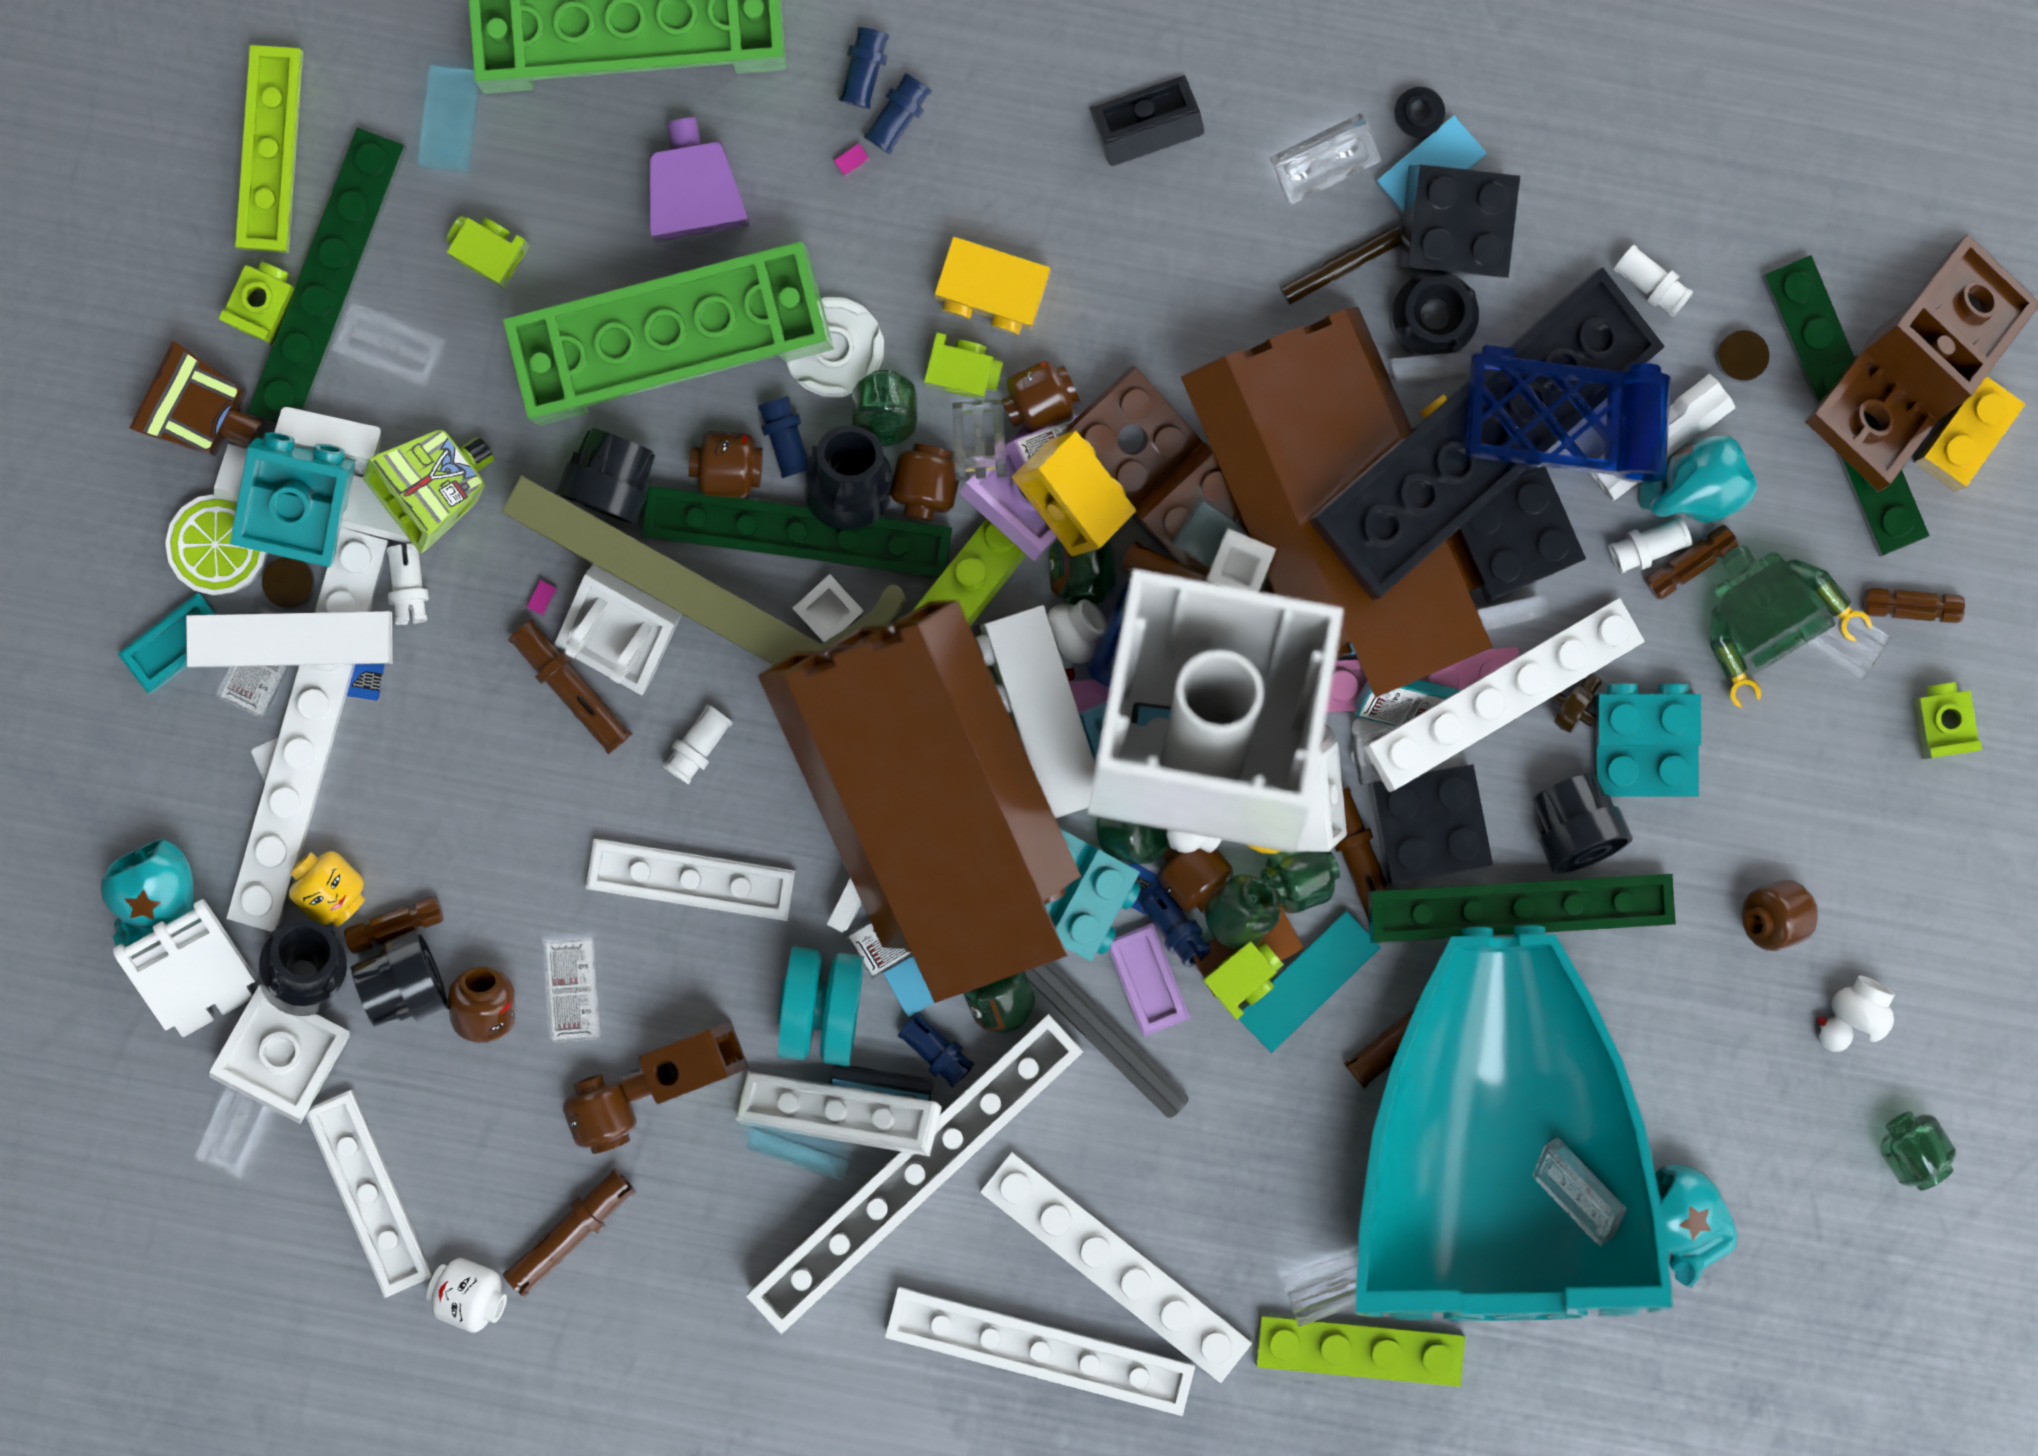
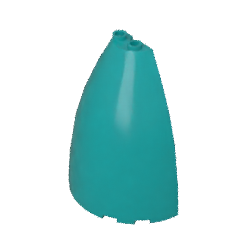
(1483, 1079)

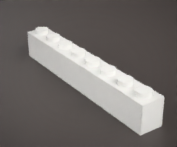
(913, 1177)

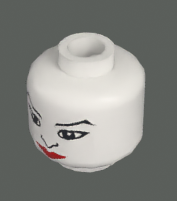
(466, 1295)

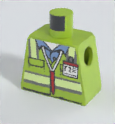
(428, 483)

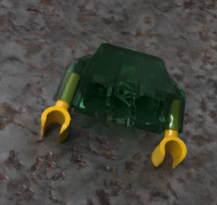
(1770, 612)

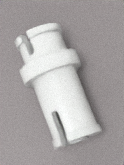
(1653, 281)
(1643, 547)
(406, 585)
(697, 744)

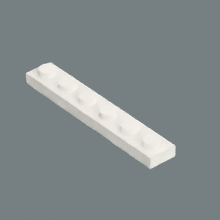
(1503, 694)
(1116, 1267)
(1040, 1351)

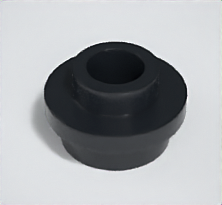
(1412, 126)

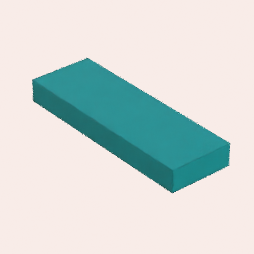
(1309, 981)

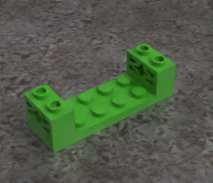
(578, 38)
(667, 332)

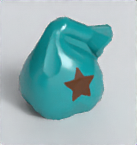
(1703, 482)
(147, 889)
(1695, 1221)

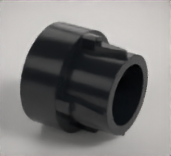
(1434, 288)
(608, 475)
(848, 479)
(1579, 824)
(307, 942)
(401, 981)

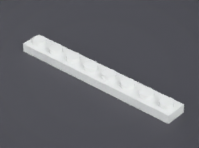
(304, 744)

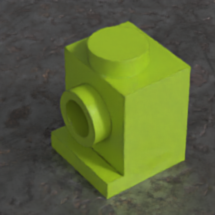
(486, 249)
(260, 321)
(962, 369)
(1933, 735)
(1243, 976)

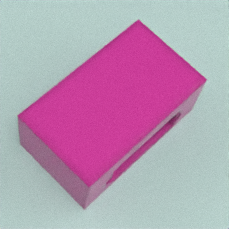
(851, 159)
(541, 597)

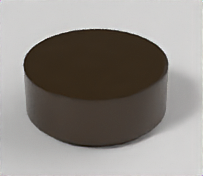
(1742, 356)
(288, 582)

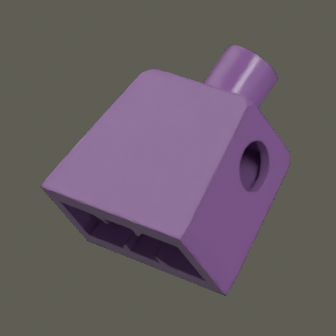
(692, 187)

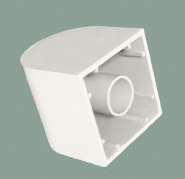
(1245, 714)

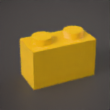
(992, 286)
(1969, 435)
(1074, 493)

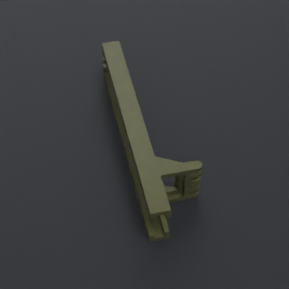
(672, 582)

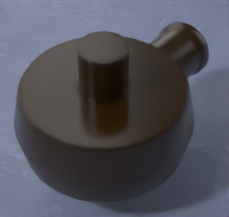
(1576, 705)

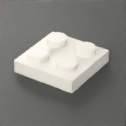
(279, 1057)

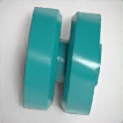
(816, 1005)

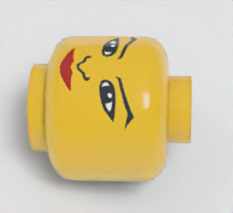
(326, 888)

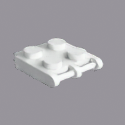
(187, 970)

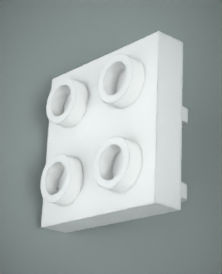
(617, 629)

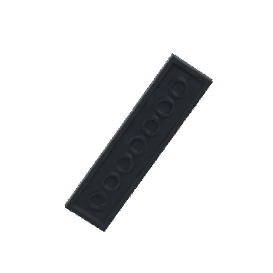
(1426, 482)

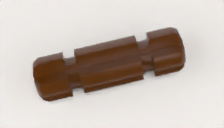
(1691, 562)
(1914, 605)
(393, 924)

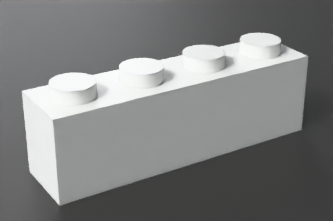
(1041, 706)

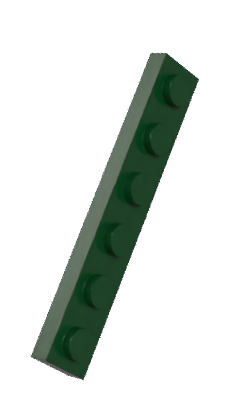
(328, 275)
(1823, 357)
(794, 533)
(1549, 904)

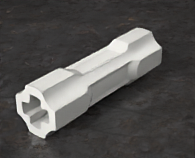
(1688, 417)

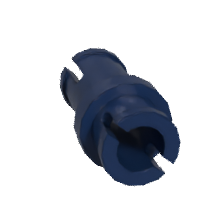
(864, 67)
(898, 113)
(784, 435)
(1180, 934)
(936, 1050)

